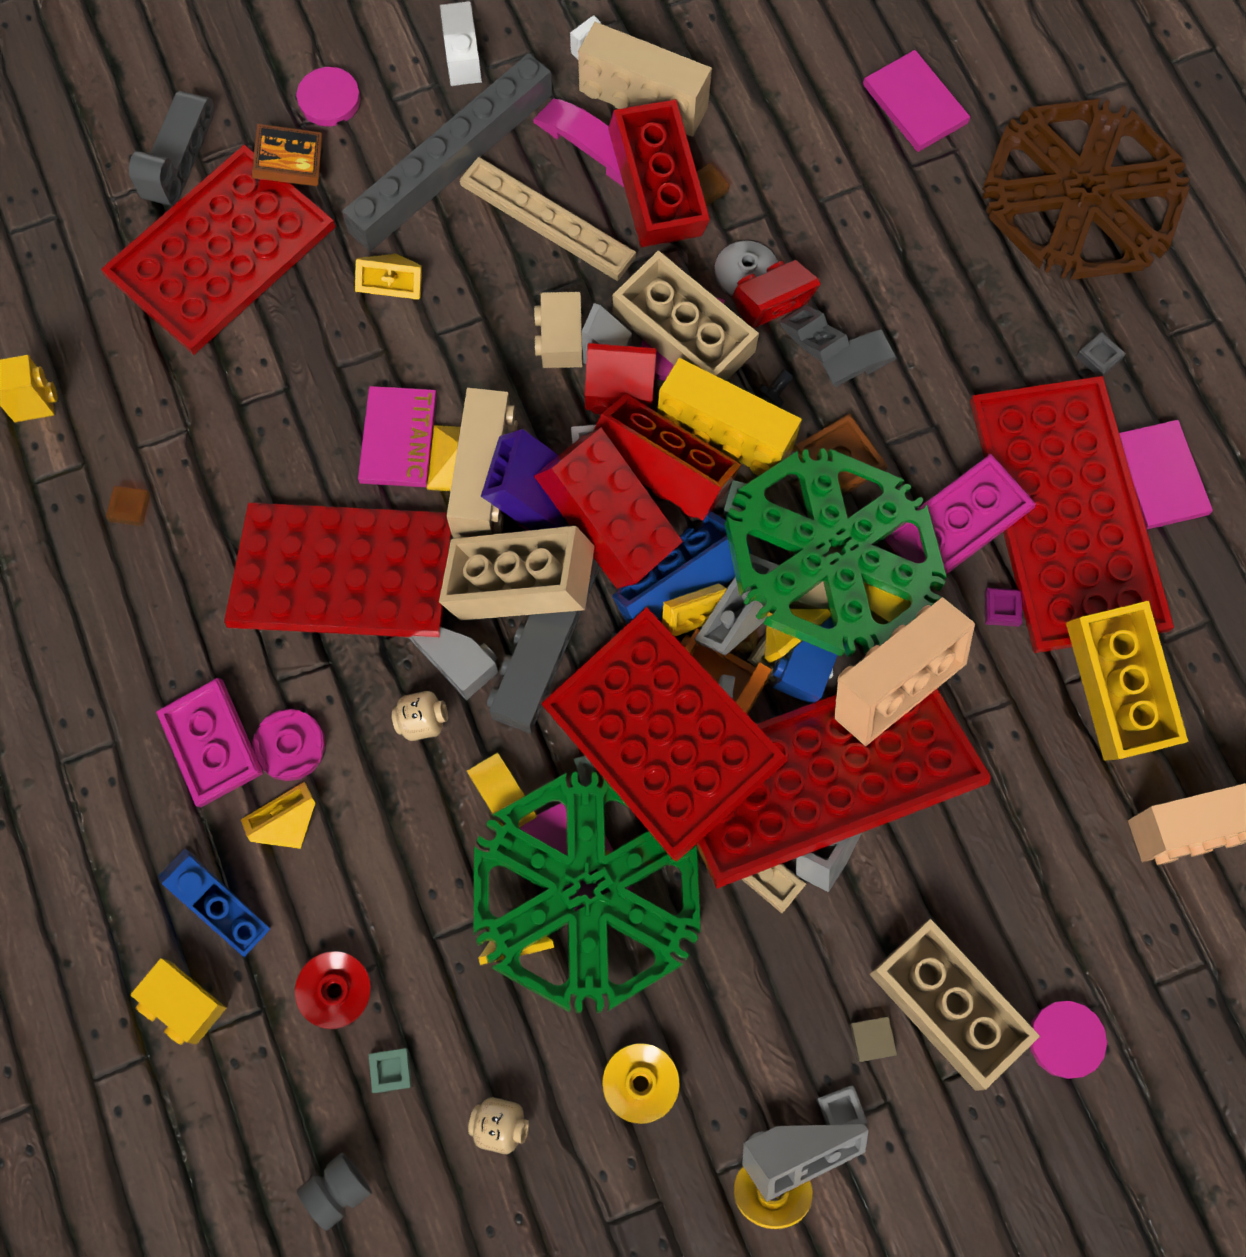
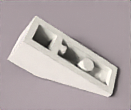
(460, 43)

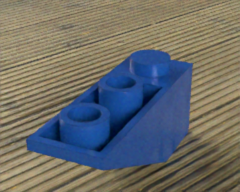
(213, 902)

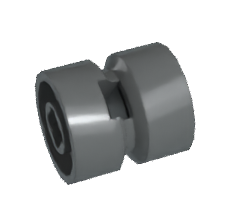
(329, 1195)

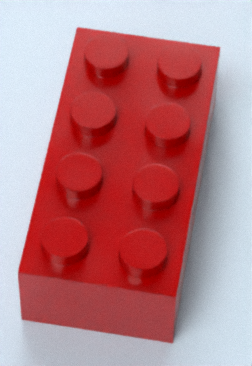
(658, 173)
(668, 457)
(610, 507)

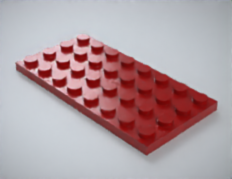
(1087, 535)
(841, 786)

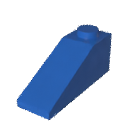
(805, 670)

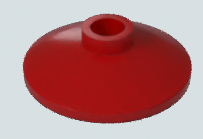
(314, 985)

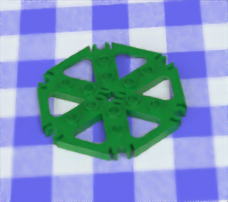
(850, 568)
(588, 925)

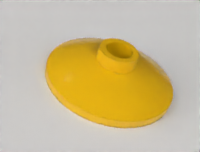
(661, 1077)
(778, 1214)

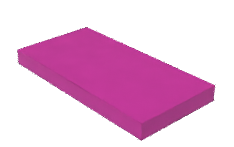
(966, 515)

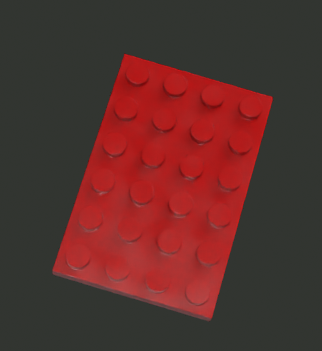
(217, 250)
(340, 570)
(663, 734)

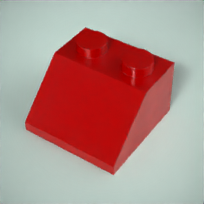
(774, 293)
(617, 372)

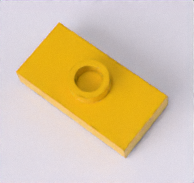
(691, 610)

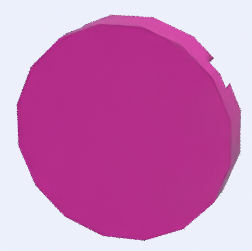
(328, 96)
(289, 744)
(1069, 1041)

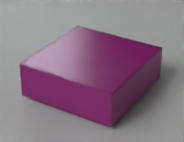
(1003, 607)

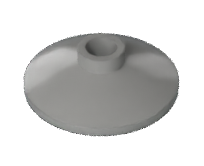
(730, 261)

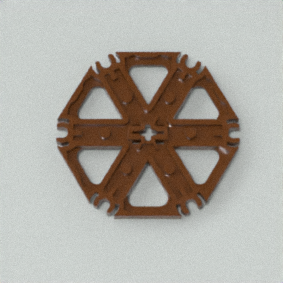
(1093, 167)

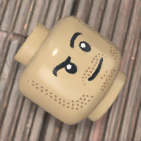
(419, 716)
(498, 1125)

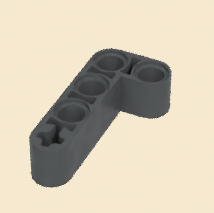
(165, 170)

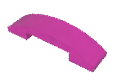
(582, 130)

